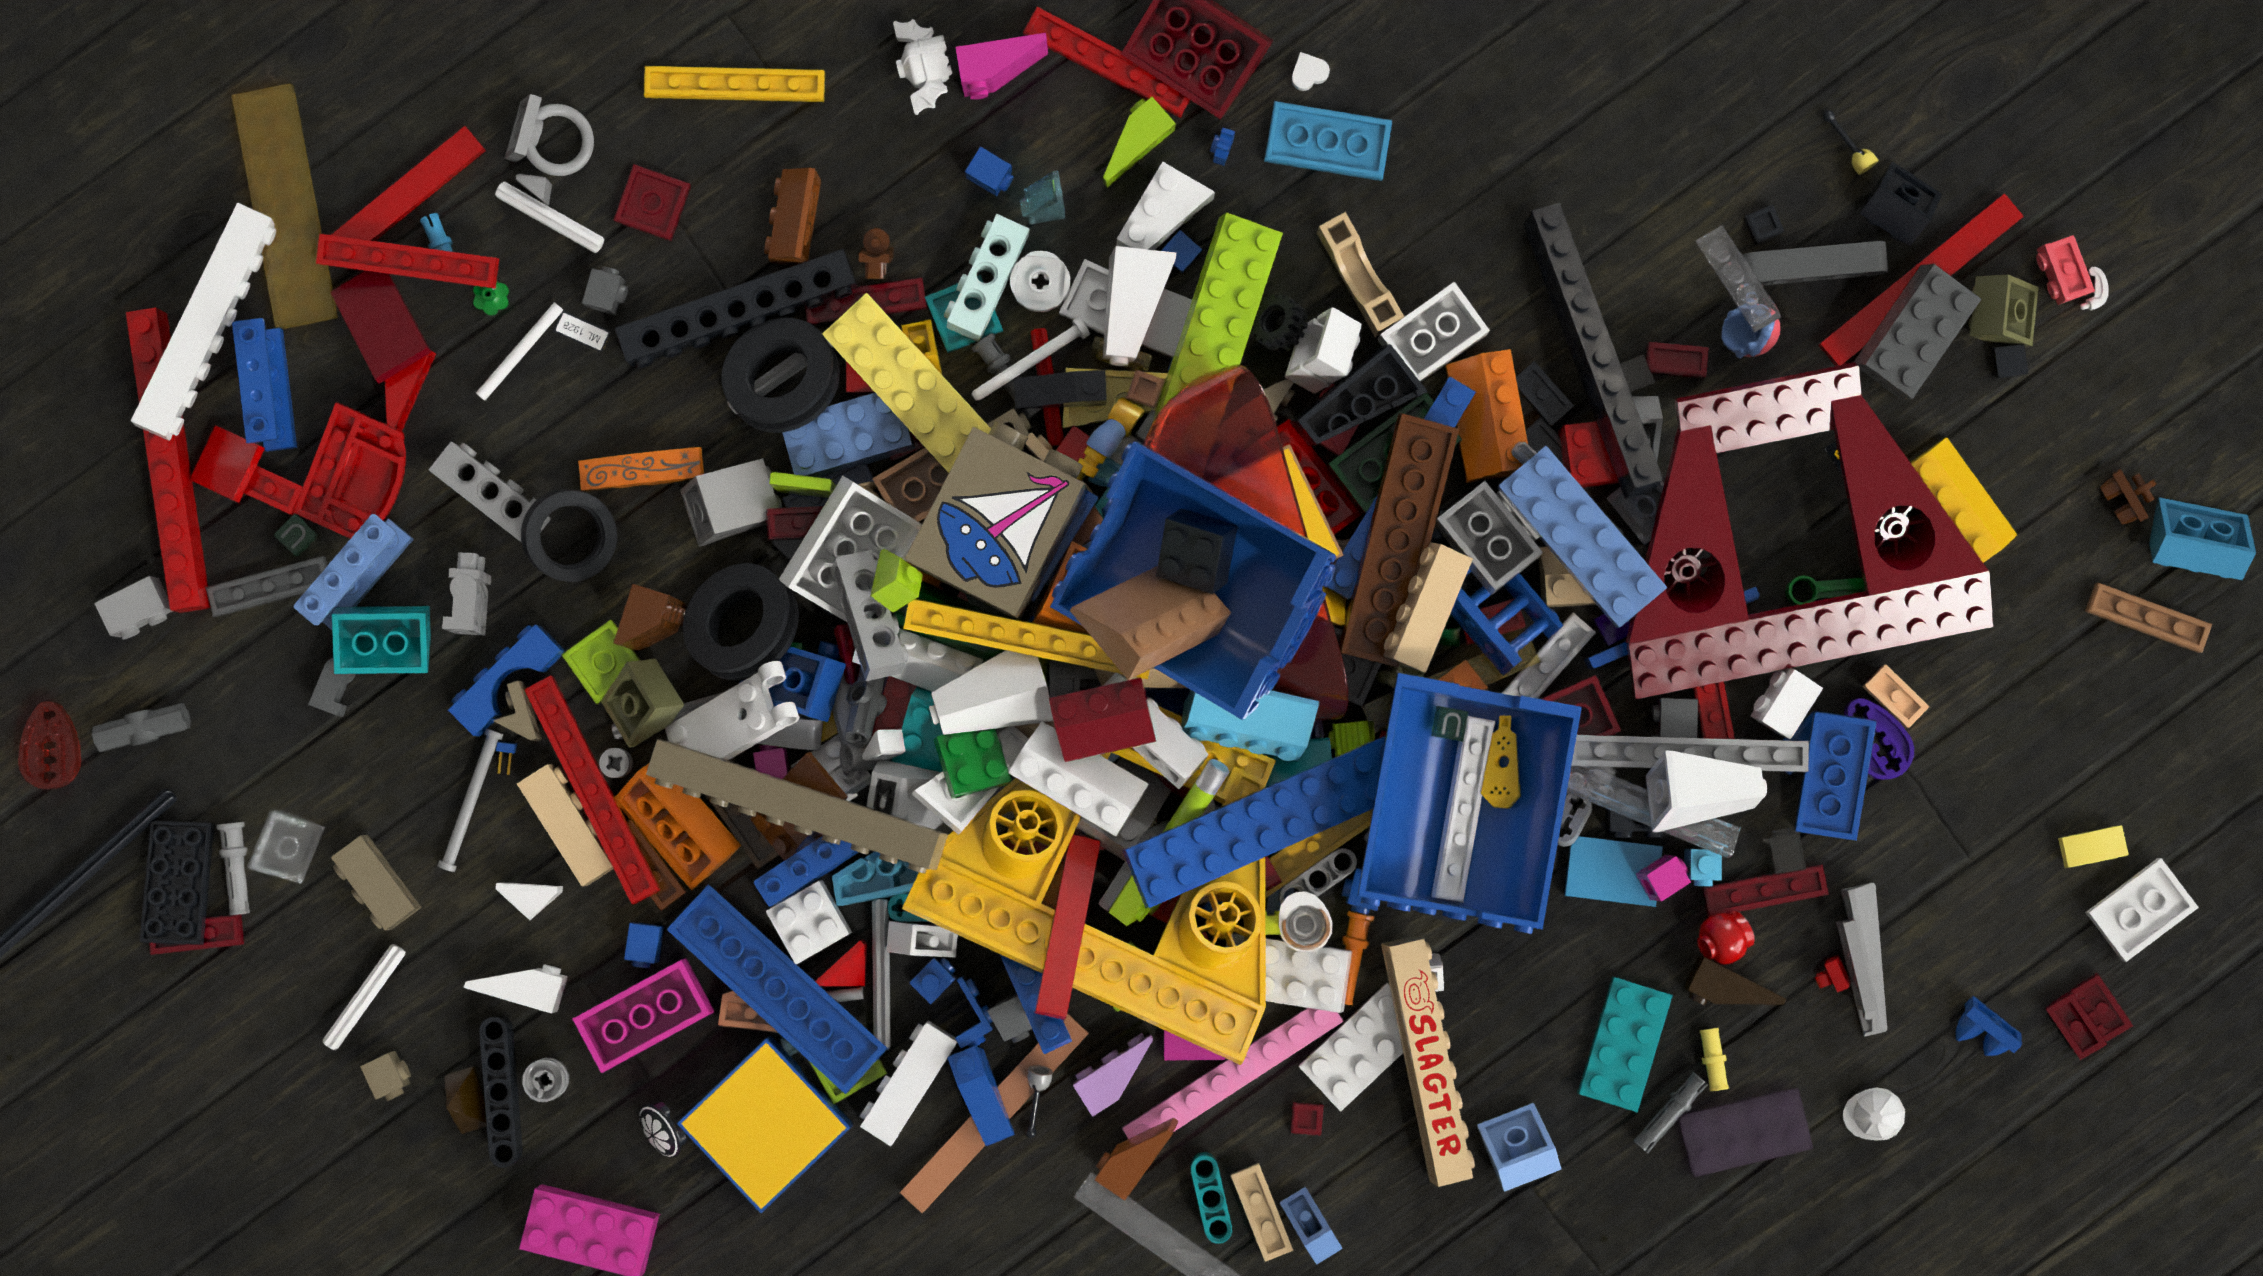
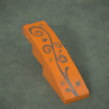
(641, 469)

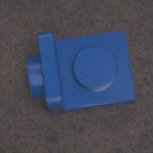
(934, 978)

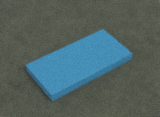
(1328, 141)

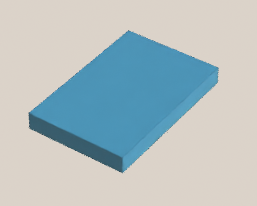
(1608, 870)

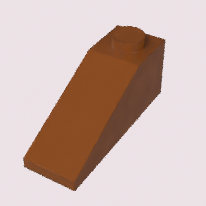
(1131, 1159)

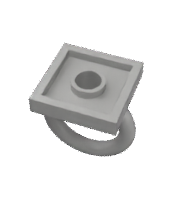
(528, 129)

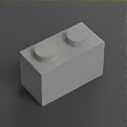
(134, 607)

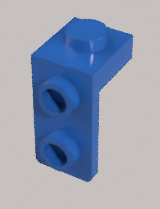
(974, 1035)

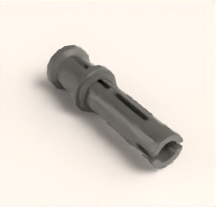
(997, 363)

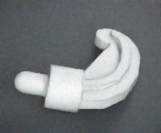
(2100, 292)

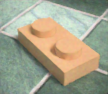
(1895, 696)

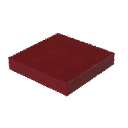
(652, 202)

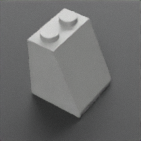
(729, 501)

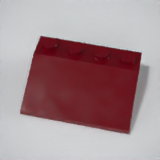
(1198, 50)

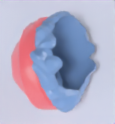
(1742, 340)

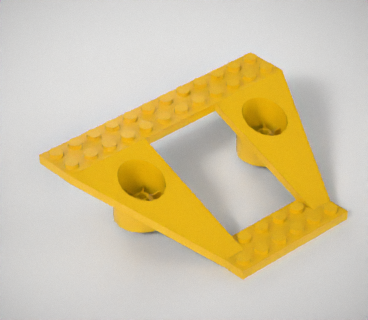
(1186, 986)

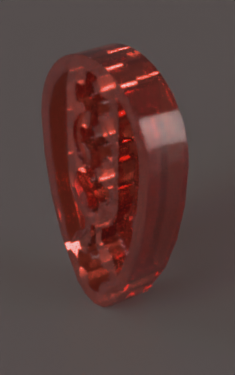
(33, 753)

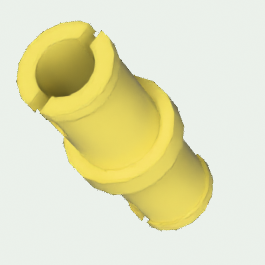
(1714, 1059)

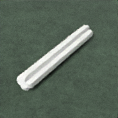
(549, 217)
(364, 997)

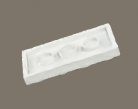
(1356, 1051)

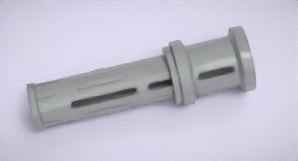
(233, 854)

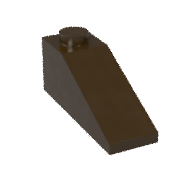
(1721, 986)

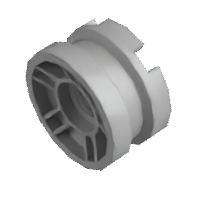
(556, 1072)

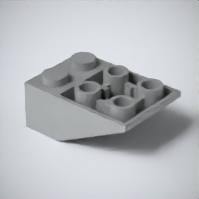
(892, 793)

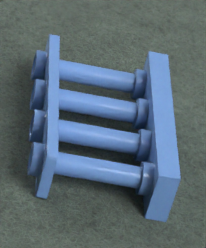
(354, 570)

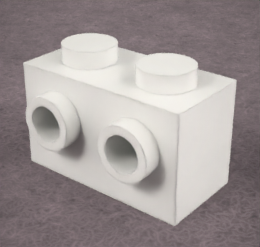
(1786, 702)

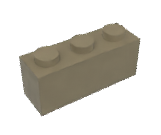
(375, 883)

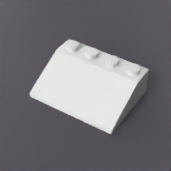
(847, 525)

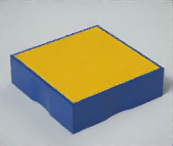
(765, 1124)

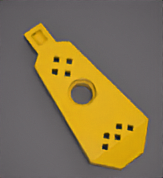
(1500, 777)

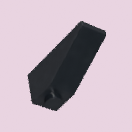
(1061, 390)

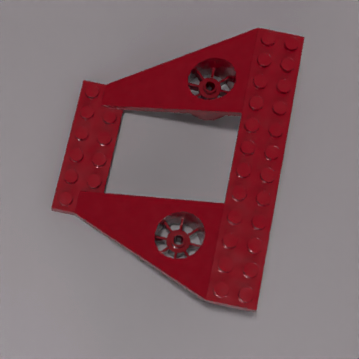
(1913, 589)

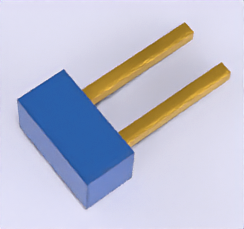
(508, 747)

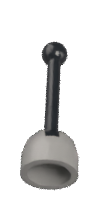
(1038, 1079)

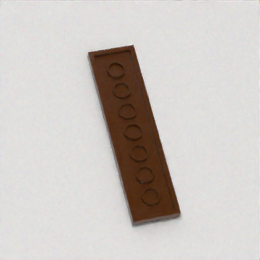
(1398, 532)

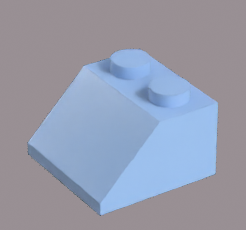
(1519, 1147)

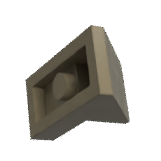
(524, 719)

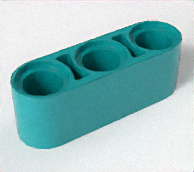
(1214, 1212)

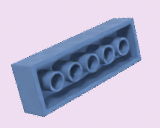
(1582, 537)

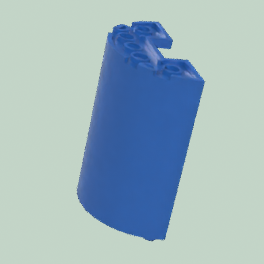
(1269, 587)
(1511, 846)

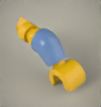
(1109, 435)

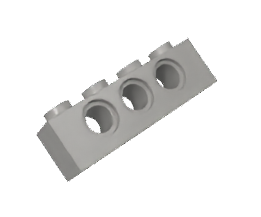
(449, 469)
(874, 660)

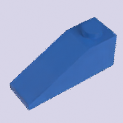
(981, 1094)

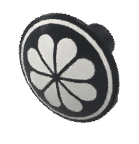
(661, 1130)

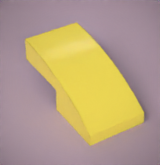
(2093, 846)

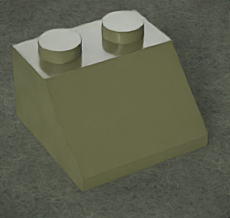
(2005, 310)
(641, 701)

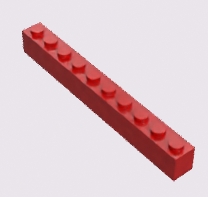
(169, 476)

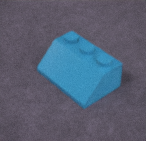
(2201, 539)

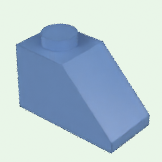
(1310, 1225)

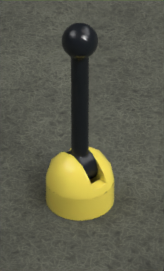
(1862, 158)

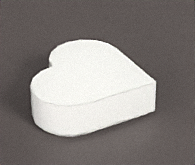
(1309, 71)

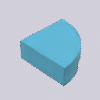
(1105, 472)

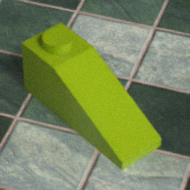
(1142, 133)

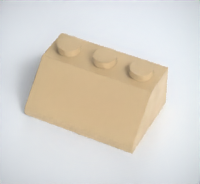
(1558, 585)

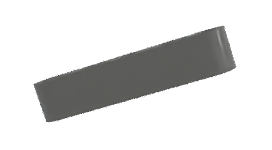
(1819, 263)

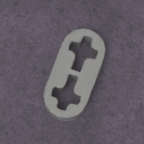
(1576, 822)

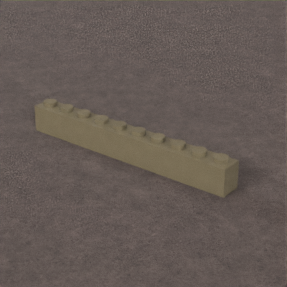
(797, 805)

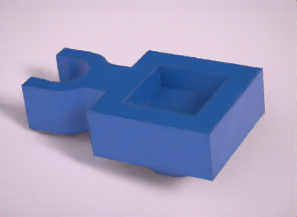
(1222, 145)

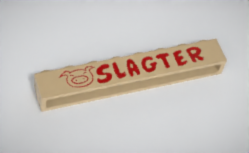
(1428, 1060)

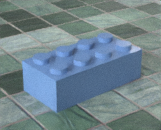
(846, 437)

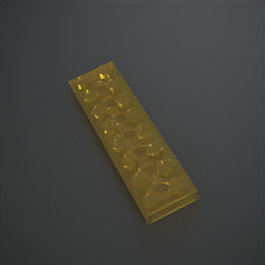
(284, 191)

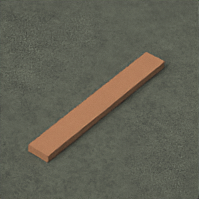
(967, 1140)

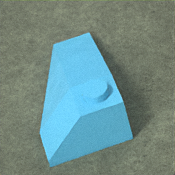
(872, 879)

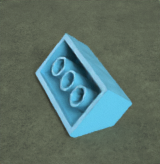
(1276, 727)

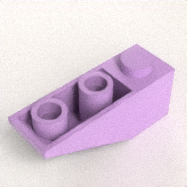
(1107, 1082)

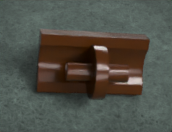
(876, 253)
(2133, 509)

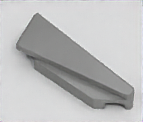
(1863, 957)

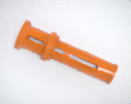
(1356, 941)

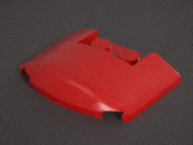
(353, 472)

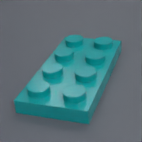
(1624, 1044)

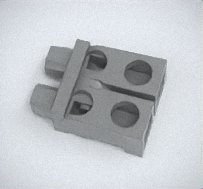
(469, 596)

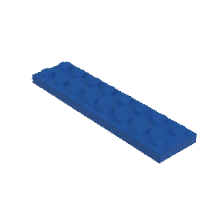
(777, 989)

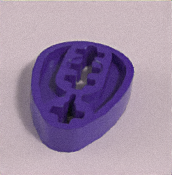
(1892, 734)

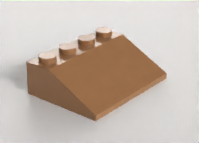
(1150, 621)

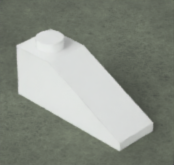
(532, 988)

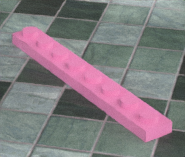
(1230, 1076)

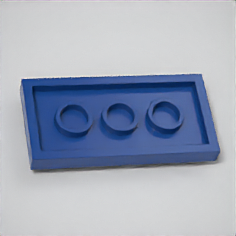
(1836, 775)

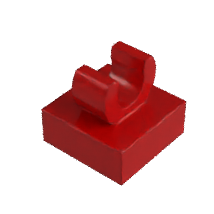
(1835, 974)

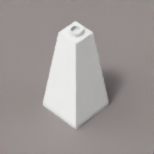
(1133, 293)
(994, 695)
(1699, 788)

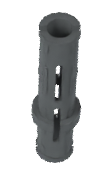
(1673, 1109)

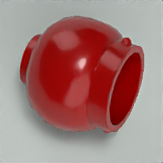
(1725, 937)

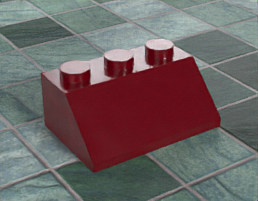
(1102, 719)

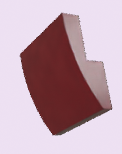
(2089, 1016)

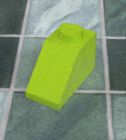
(895, 581)

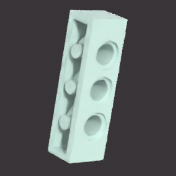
(974, 322)

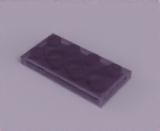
(1745, 1132)

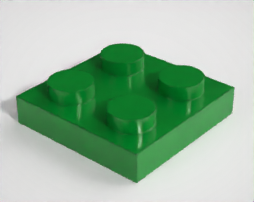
(972, 761)

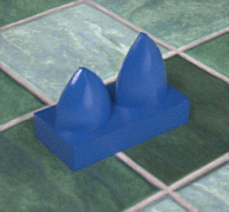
(1980, 1018)

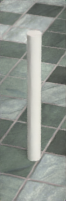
(519, 351)

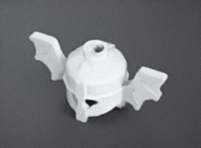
(922, 63)

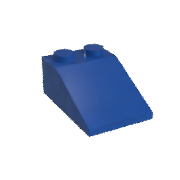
(809, 683)

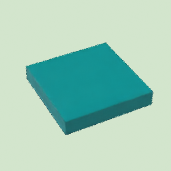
(938, 304)

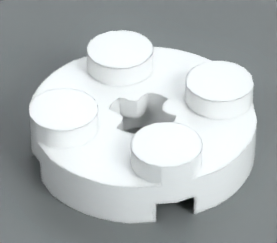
(1027, 293)

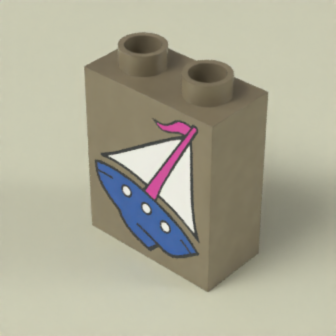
(998, 519)

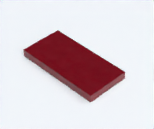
(380, 323)

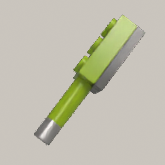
(1123, 895)

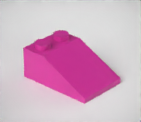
(994, 63)

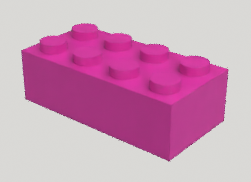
(643, 1015)
(589, 1231)

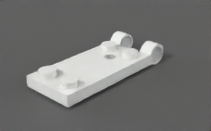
(719, 726)

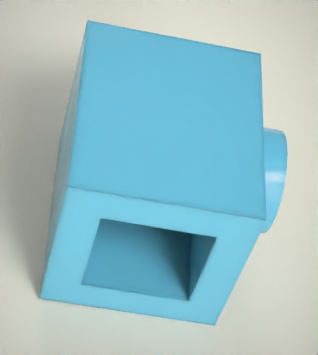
(1703, 866)

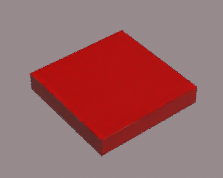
(227, 464)

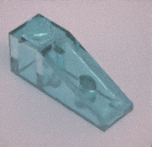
(1044, 200)

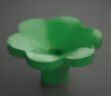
(496, 301)

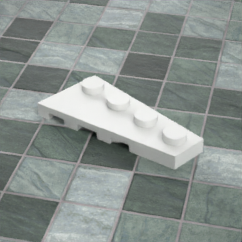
(960, 810)

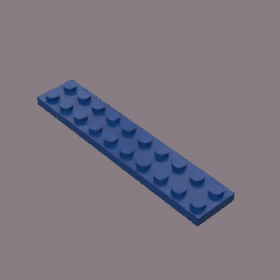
(1256, 825)

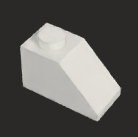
(920, 939)

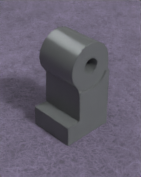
(330, 690)

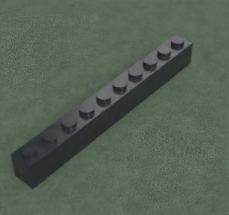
(1592, 351)

